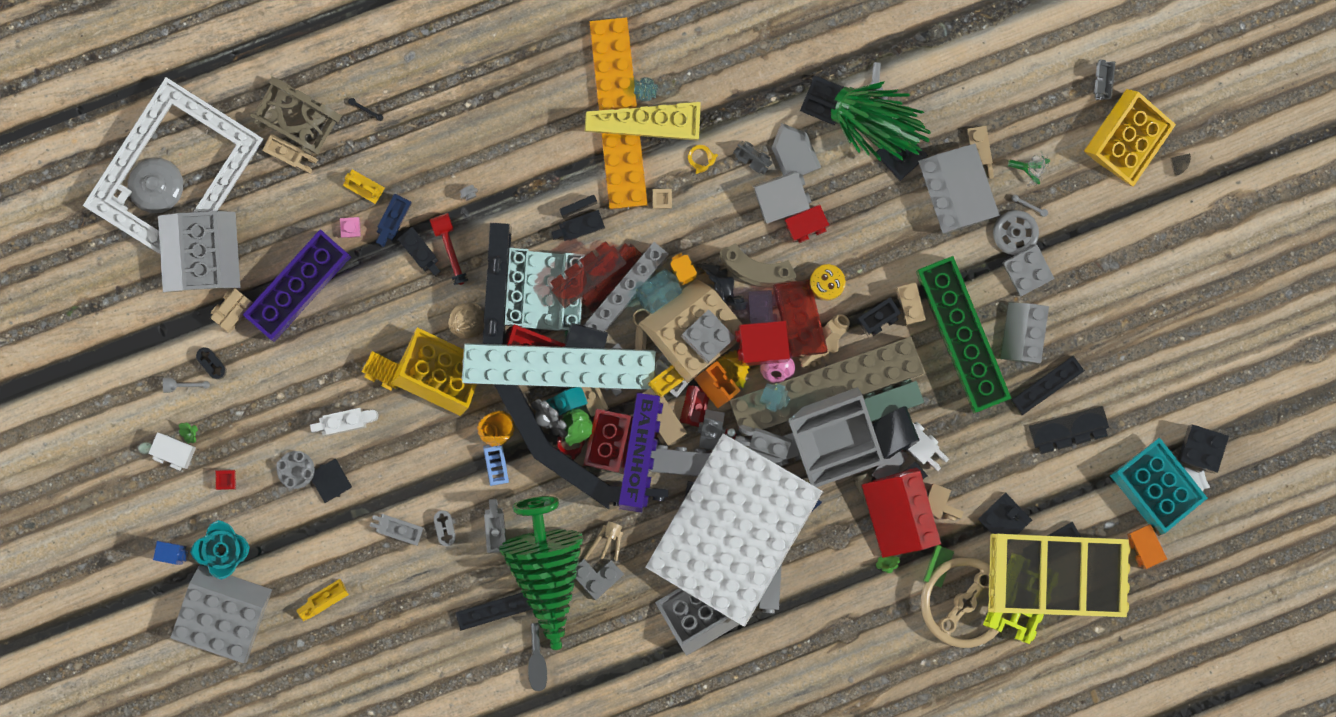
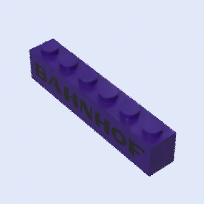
(640, 452)

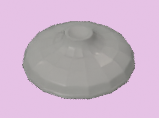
(155, 185)

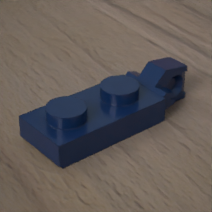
(392, 219)

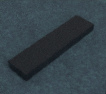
(1047, 385)
(492, 611)

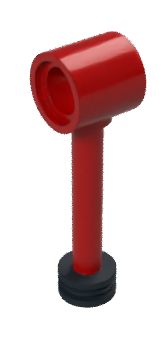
(442, 227)

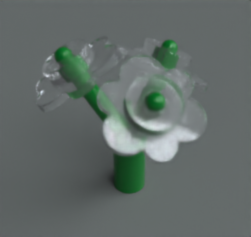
(1036, 166)

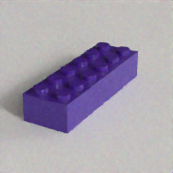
(297, 285)

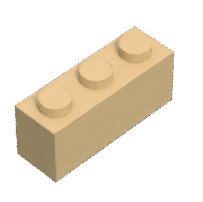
(670, 426)

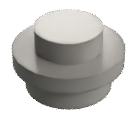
(468, 192)

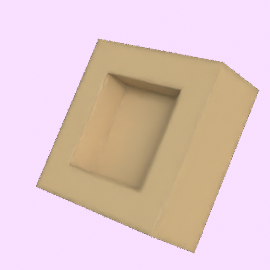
(662, 198)

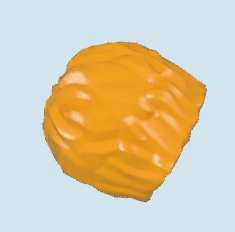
(496, 428)

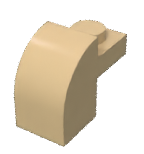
(938, 498)

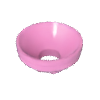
(786, 369)

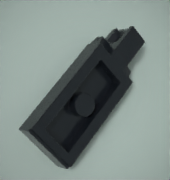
(579, 227)
(419, 251)

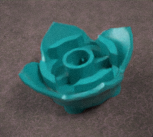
(206, 553)

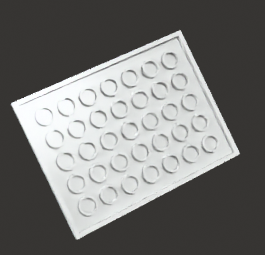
(734, 529)

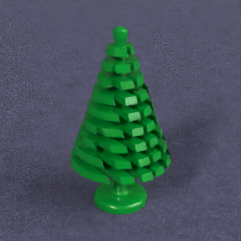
(544, 566)

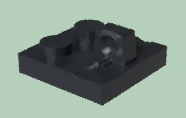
(1005, 517)

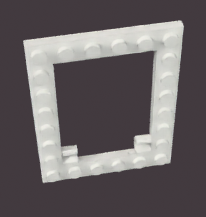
(112, 209)

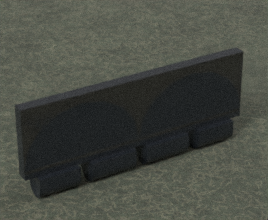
(1071, 426)

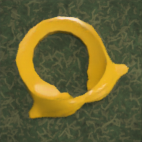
(711, 158)

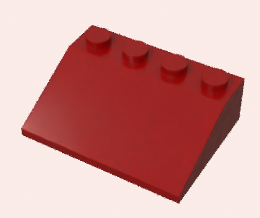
(901, 513)

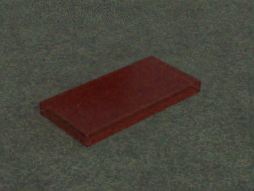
(803, 324)

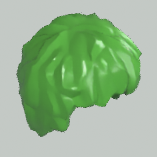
(578, 426)

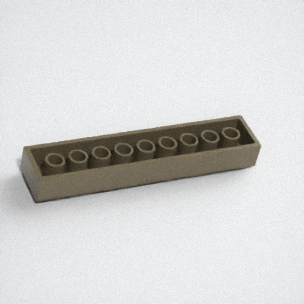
(866, 371)

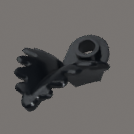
(724, 285)

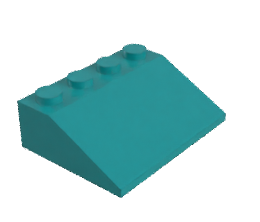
(1159, 487)

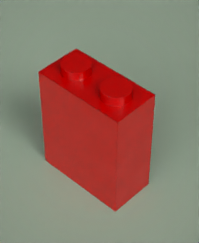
(762, 343)

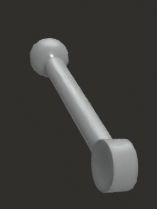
(1043, 213)

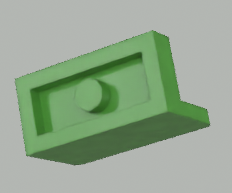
(938, 557)

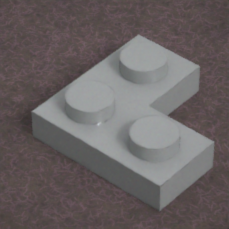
(598, 582)

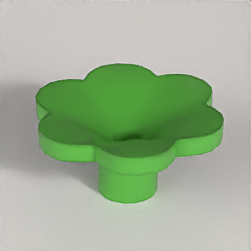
(188, 432)
(887, 563)

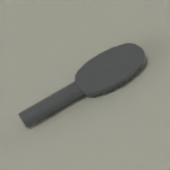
(537, 666)

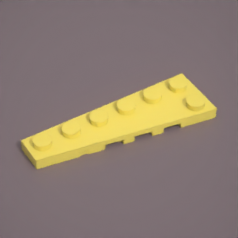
(660, 121)

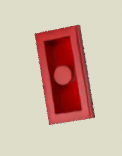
(694, 406)

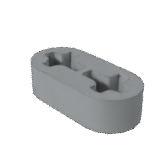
(440, 530)

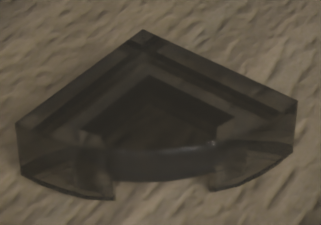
(1180, 163)

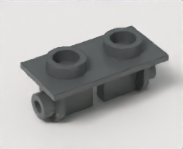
(1105, 80)
(759, 160)

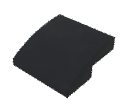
(821, 99)
(585, 337)
(895, 432)

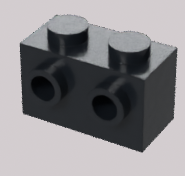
(879, 316)

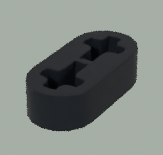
(208, 366)

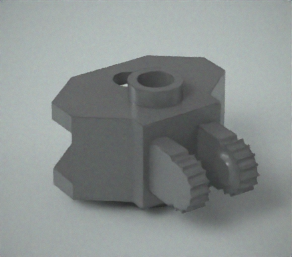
(711, 429)

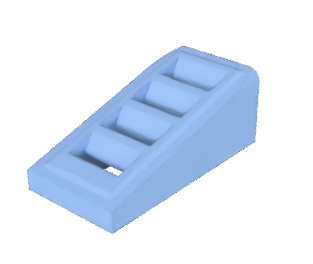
(501, 480)

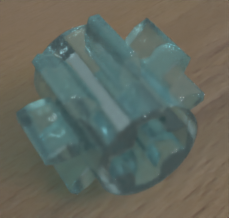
(645, 89)

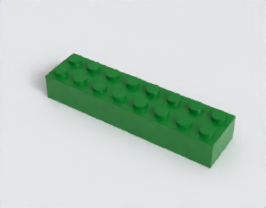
(963, 334)

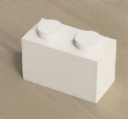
(172, 451)

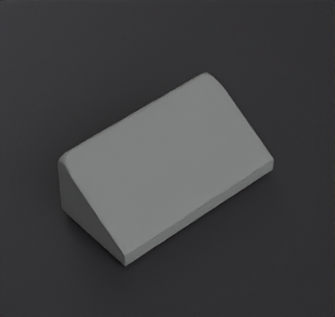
(890, 466)

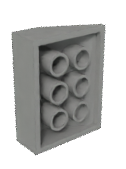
(959, 188)
(693, 620)

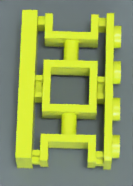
(1024, 634)

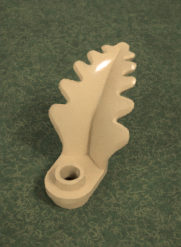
(832, 332)

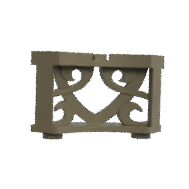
(321, 112)
(755, 272)

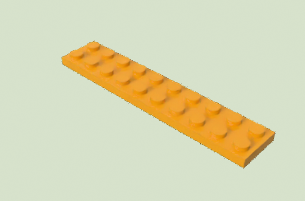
(616, 91)

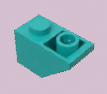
(568, 400)

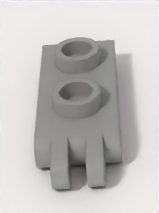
(398, 529)

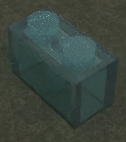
(658, 291)

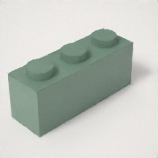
(892, 399)

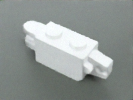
(344, 421)
(926, 448)

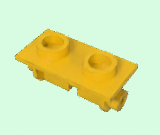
(363, 186)

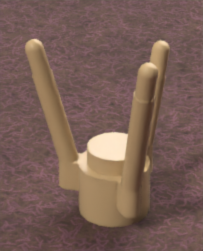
(611, 531)

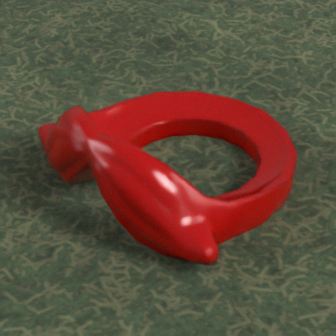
(574, 452)

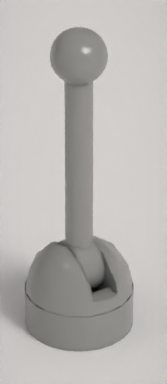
(170, 385)

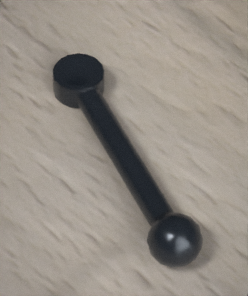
(352, 102)

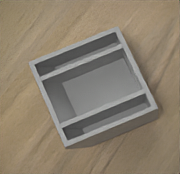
(836, 438)
(221, 614)

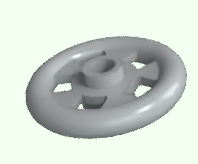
(1029, 223)

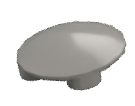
(295, 469)

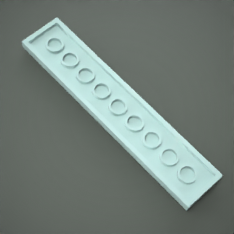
(557, 366)

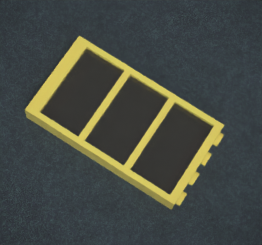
(1058, 575)

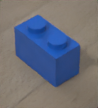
(170, 553)

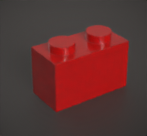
(807, 223)

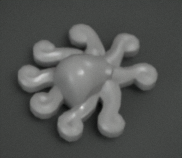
(548, 418)

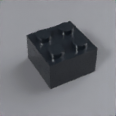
(1203, 448)

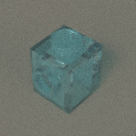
(774, 397)

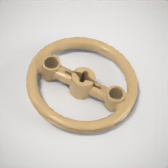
(958, 610)

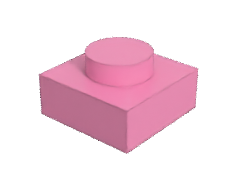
(350, 227)

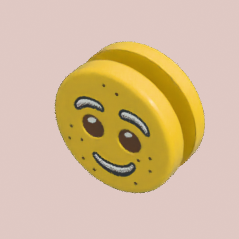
(827, 282)

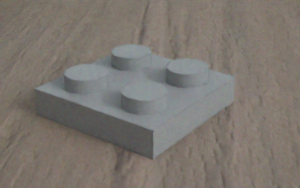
(1028, 270)
(707, 336)

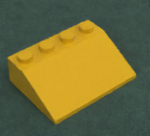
(1130, 137)
(434, 372)

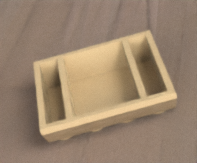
(677, 316)

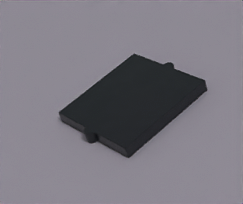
(330, 480)

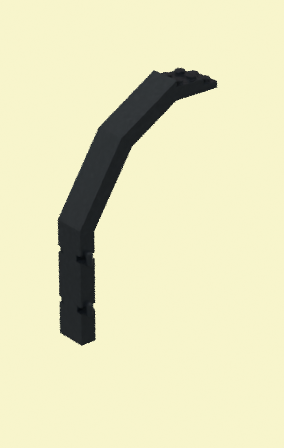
(514, 399)

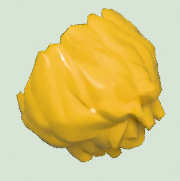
(734, 368)

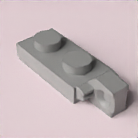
(494, 527)

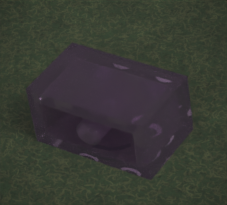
(761, 306)

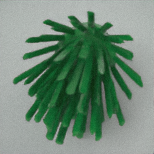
(878, 120)

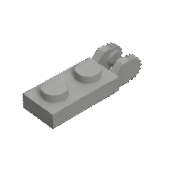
(764, 441)

